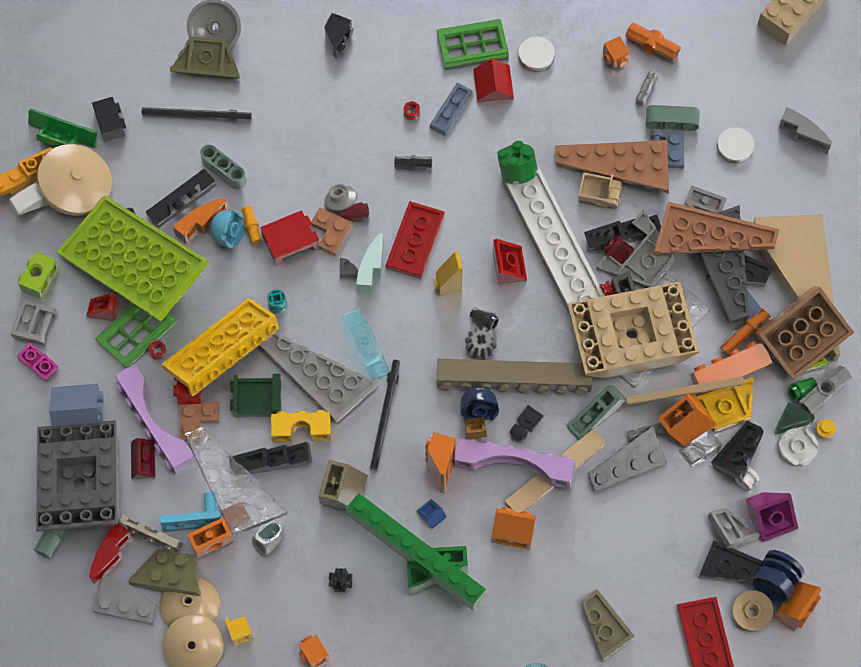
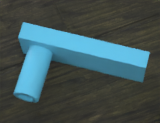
(192, 520)

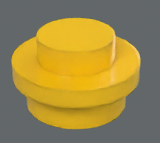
(826, 428)

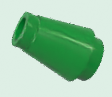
(801, 388)

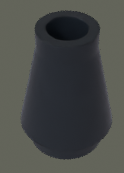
(485, 318)

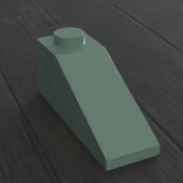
(597, 411)

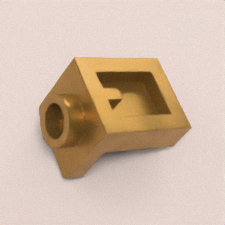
(475, 428)

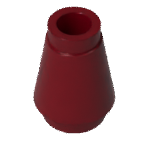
(356, 211)

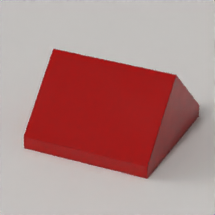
(493, 81)
(508, 262)

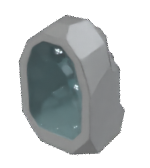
(268, 537)

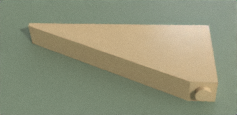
(800, 256)

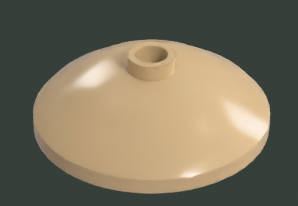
(207, 605)
(199, 630)

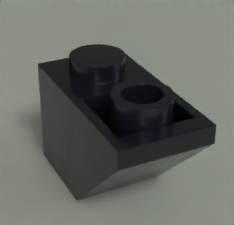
(336, 32)

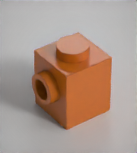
(616, 53)
(313, 651)

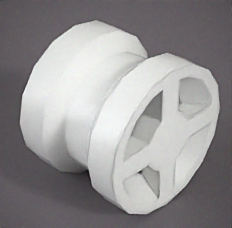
(749, 478)

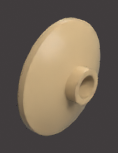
(754, 600)

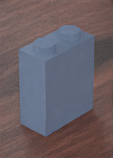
(75, 405)

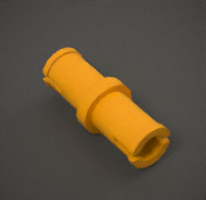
(251, 225)

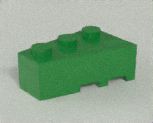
(419, 581)

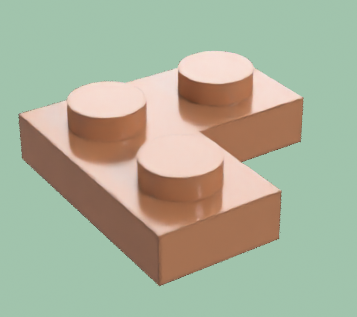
(335, 228)
(193, 414)

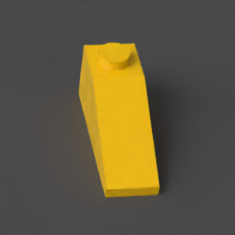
(449, 275)

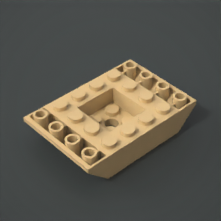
(653, 313)

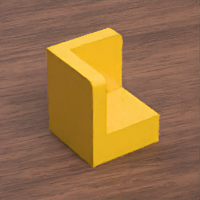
(239, 630)

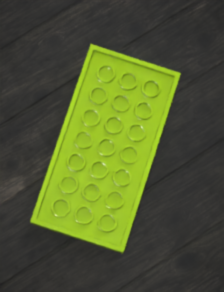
(133, 258)

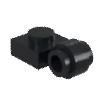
(529, 420)

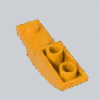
(21, 176)

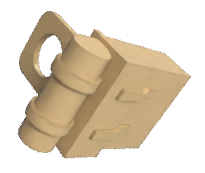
(600, 190)

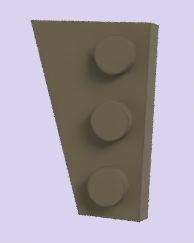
(605, 624)

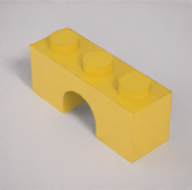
(284, 425)

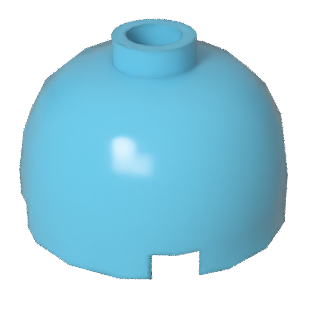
(227, 228)

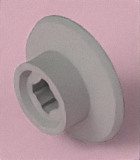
(340, 197)

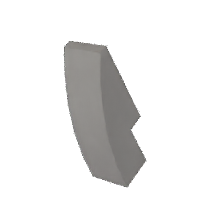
(805, 130)

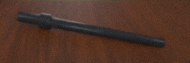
(232, 115)
(392, 380)

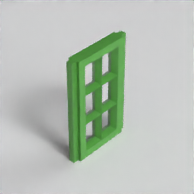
(469, 29)
(140, 347)

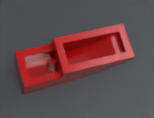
(108, 552)

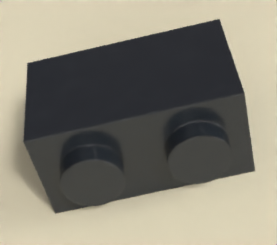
(108, 118)

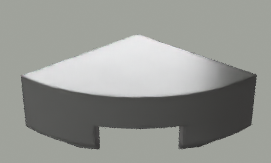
(347, 269)

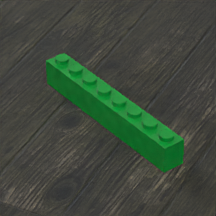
(416, 551)

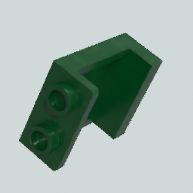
(255, 396)

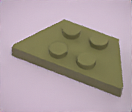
(206, 58)
(169, 572)

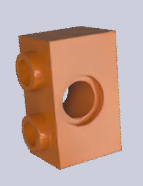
(210, 537)

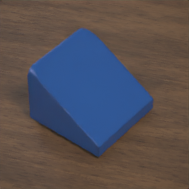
(432, 513)

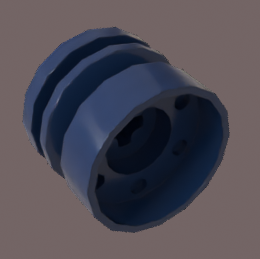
(777, 576)

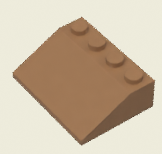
(804, 332)

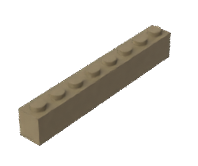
(512, 375)

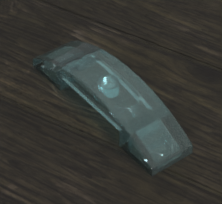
(366, 344)

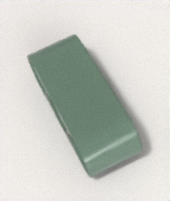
(672, 117)
(220, 159)

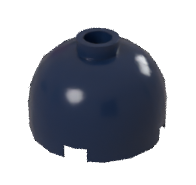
(479, 403)

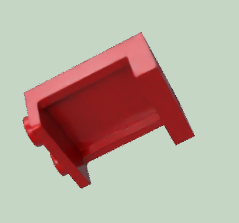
(289, 236)

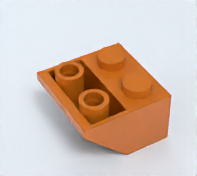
(687, 419)
(513, 528)
(795, 610)

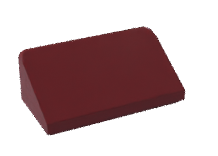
(142, 459)

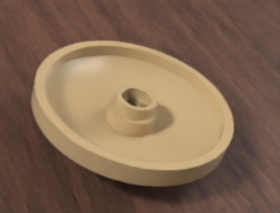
(73, 179)

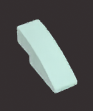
(370, 265)

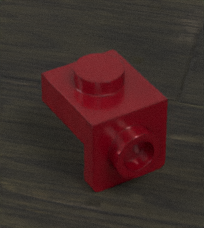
(618, 249)

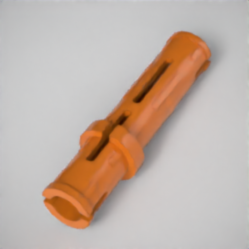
(744, 332)

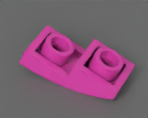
(37, 361)

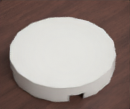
(536, 53)
(735, 145)
(797, 447)

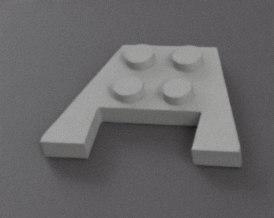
(642, 263)

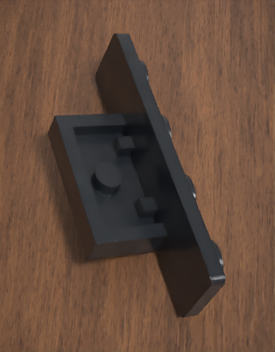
(180, 197)

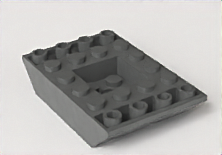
(75, 455)

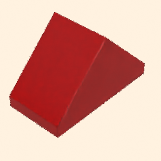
(103, 307)

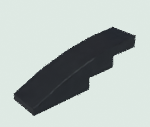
(626, 231)
(275, 458)

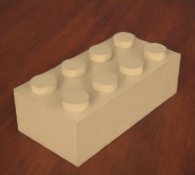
(787, 17)

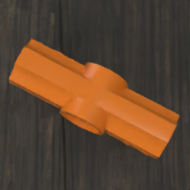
(652, 41)

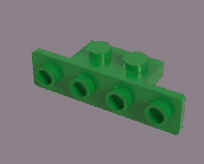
(59, 131)

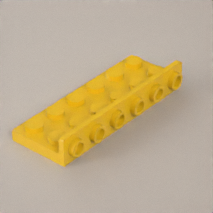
(221, 345)

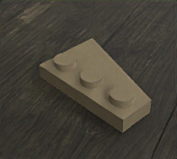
(151, 535)

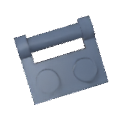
(675, 147)

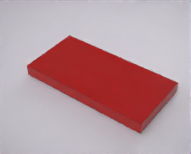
(415, 240)
(705, 633)

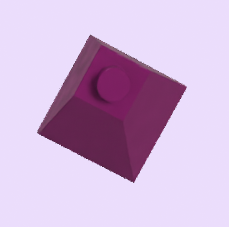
(772, 514)

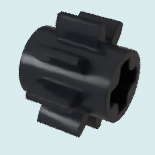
(340, 580)

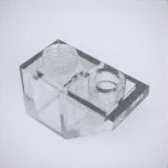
(701, 449)

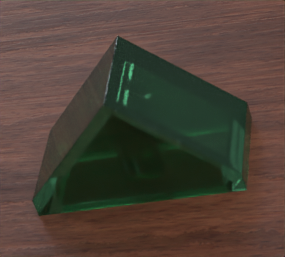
(793, 418)

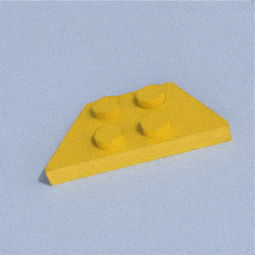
(729, 405)

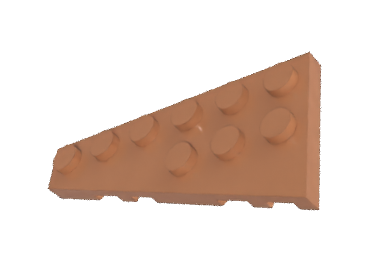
(629, 162)
(699, 231)

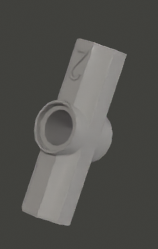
(832, 382)

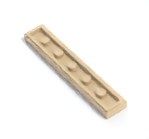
(704, 387)
(539, 486)

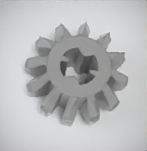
(483, 349)

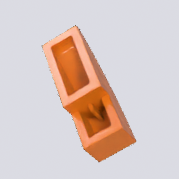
(199, 219)

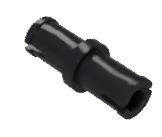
(413, 161)

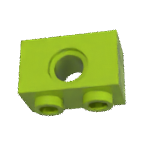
(38, 285)

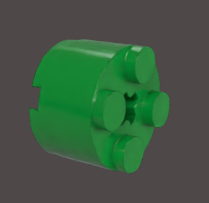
(517, 163)

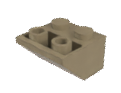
(341, 484)

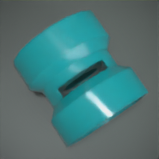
(277, 305)

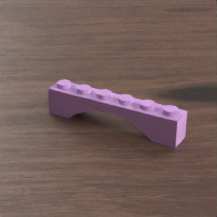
(175, 450)
(474, 455)

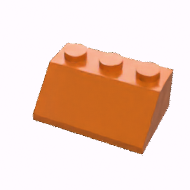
(440, 458)

